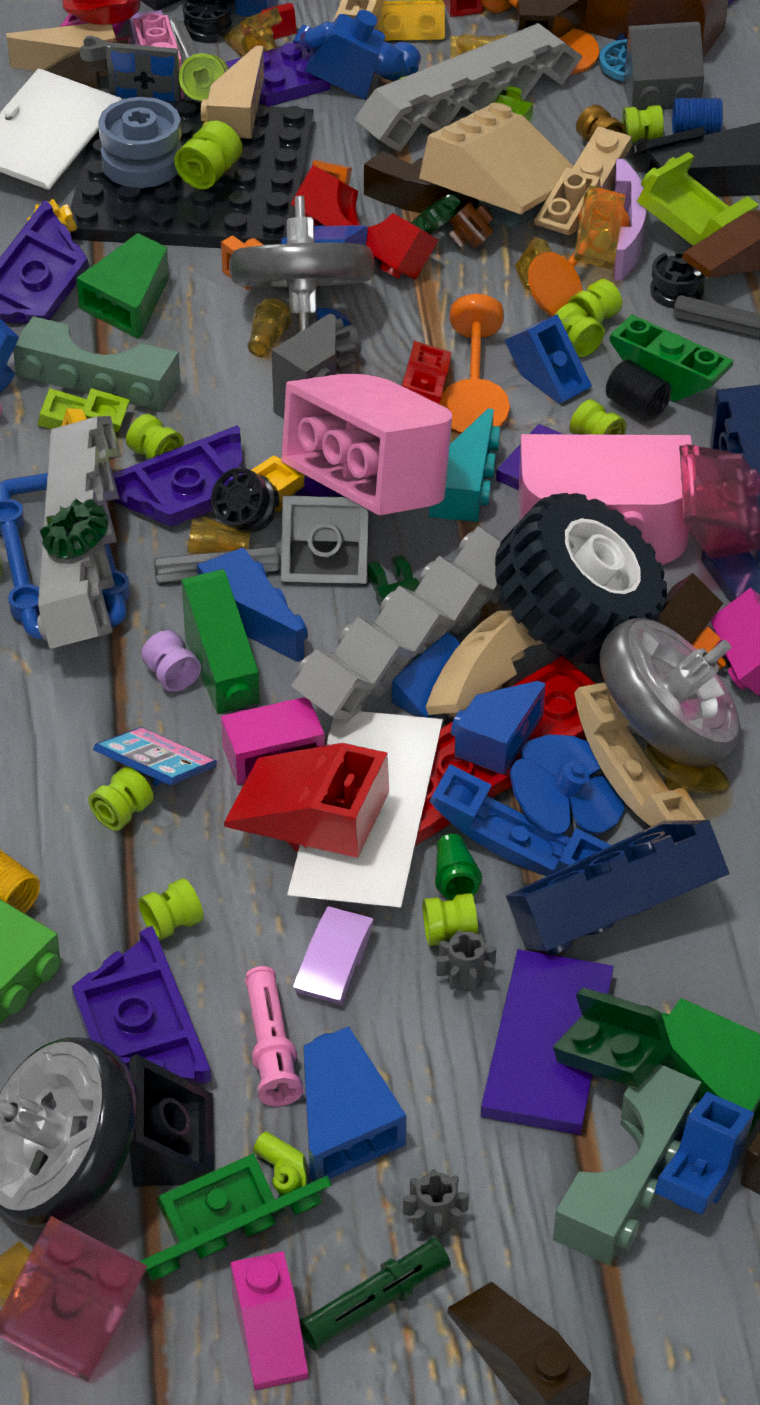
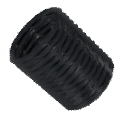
(638, 390)

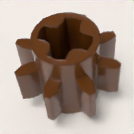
(471, 225)

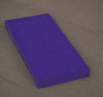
(524, 1075)

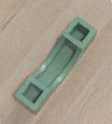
(142, 375)
(603, 1207)

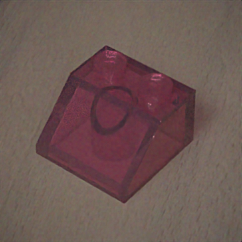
(720, 500)
(69, 1298)

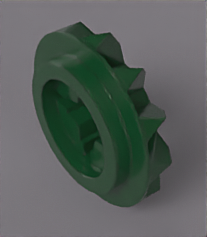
(437, 213)
(83, 536)

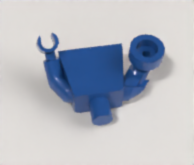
(353, 51)

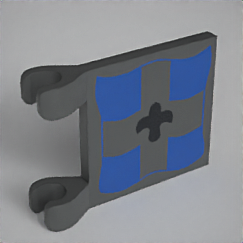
(136, 69)

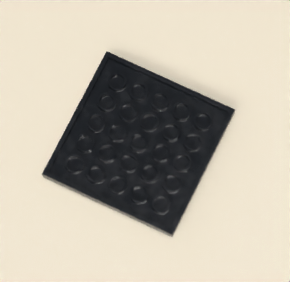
(245, 202)

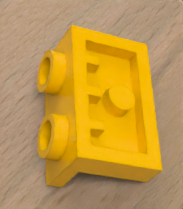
(413, 20)

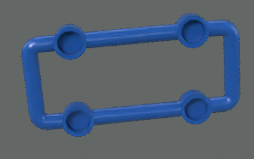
(24, 596)

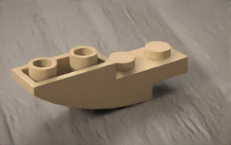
(594, 168)
(480, 663)

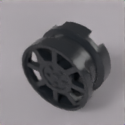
(207, 19)
(675, 278)
(245, 501)

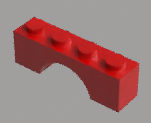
(394, 241)

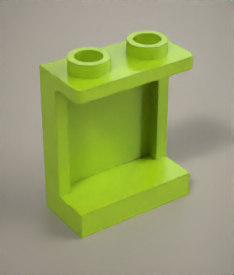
(685, 203)

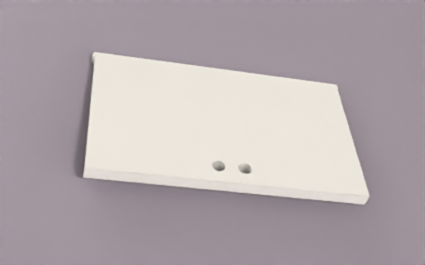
(48, 127)

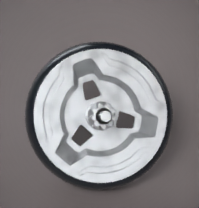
(82, 1158)

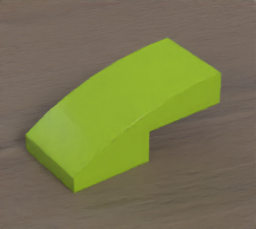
(97, 404)

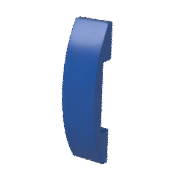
(504, 830)

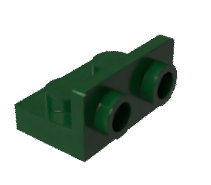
(614, 1039)

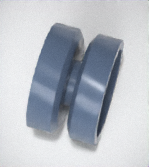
(139, 141)

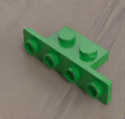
(221, 1205)

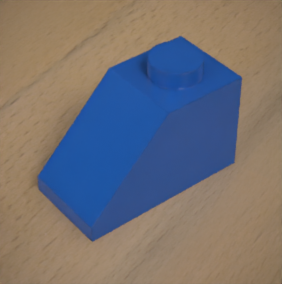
(549, 359)
(498, 725)

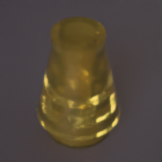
(269, 323)
(214, 536)

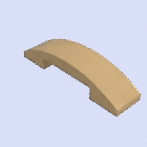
(625, 761)

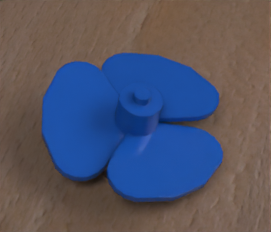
(556, 775)

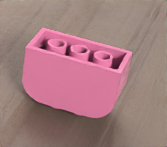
(368, 440)
(624, 471)

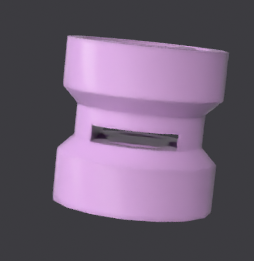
(172, 662)

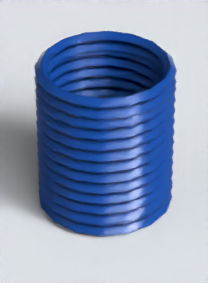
(697, 113)

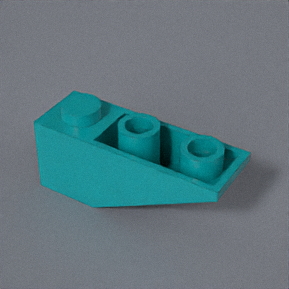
(467, 471)

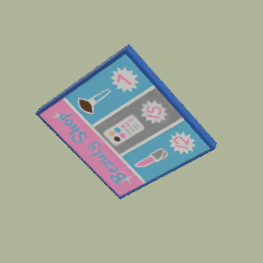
(155, 756)

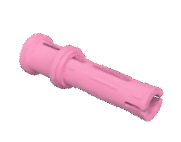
(273, 1053)

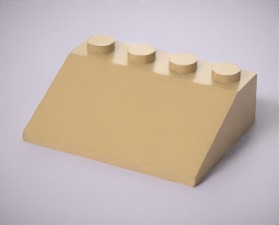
(494, 159)

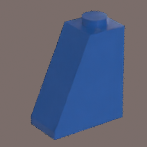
(347, 1106)

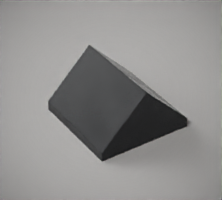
(171, 1129)

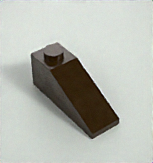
(521, 1349)

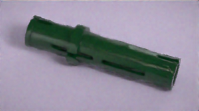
(425, 1261)

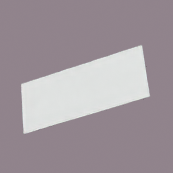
(385, 860)

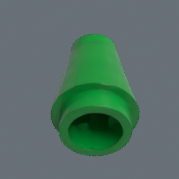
(455, 868)

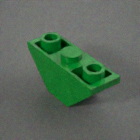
(669, 356)

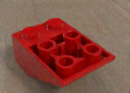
(314, 797)

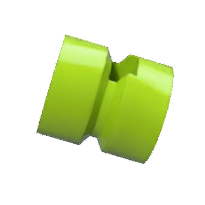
(199, 73)
(208, 154)

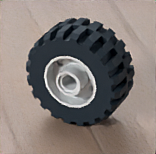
(577, 574)

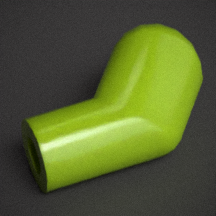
(288, 1162)

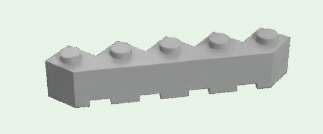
(466, 81)
(72, 588)
(407, 625)

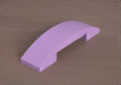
(630, 238)

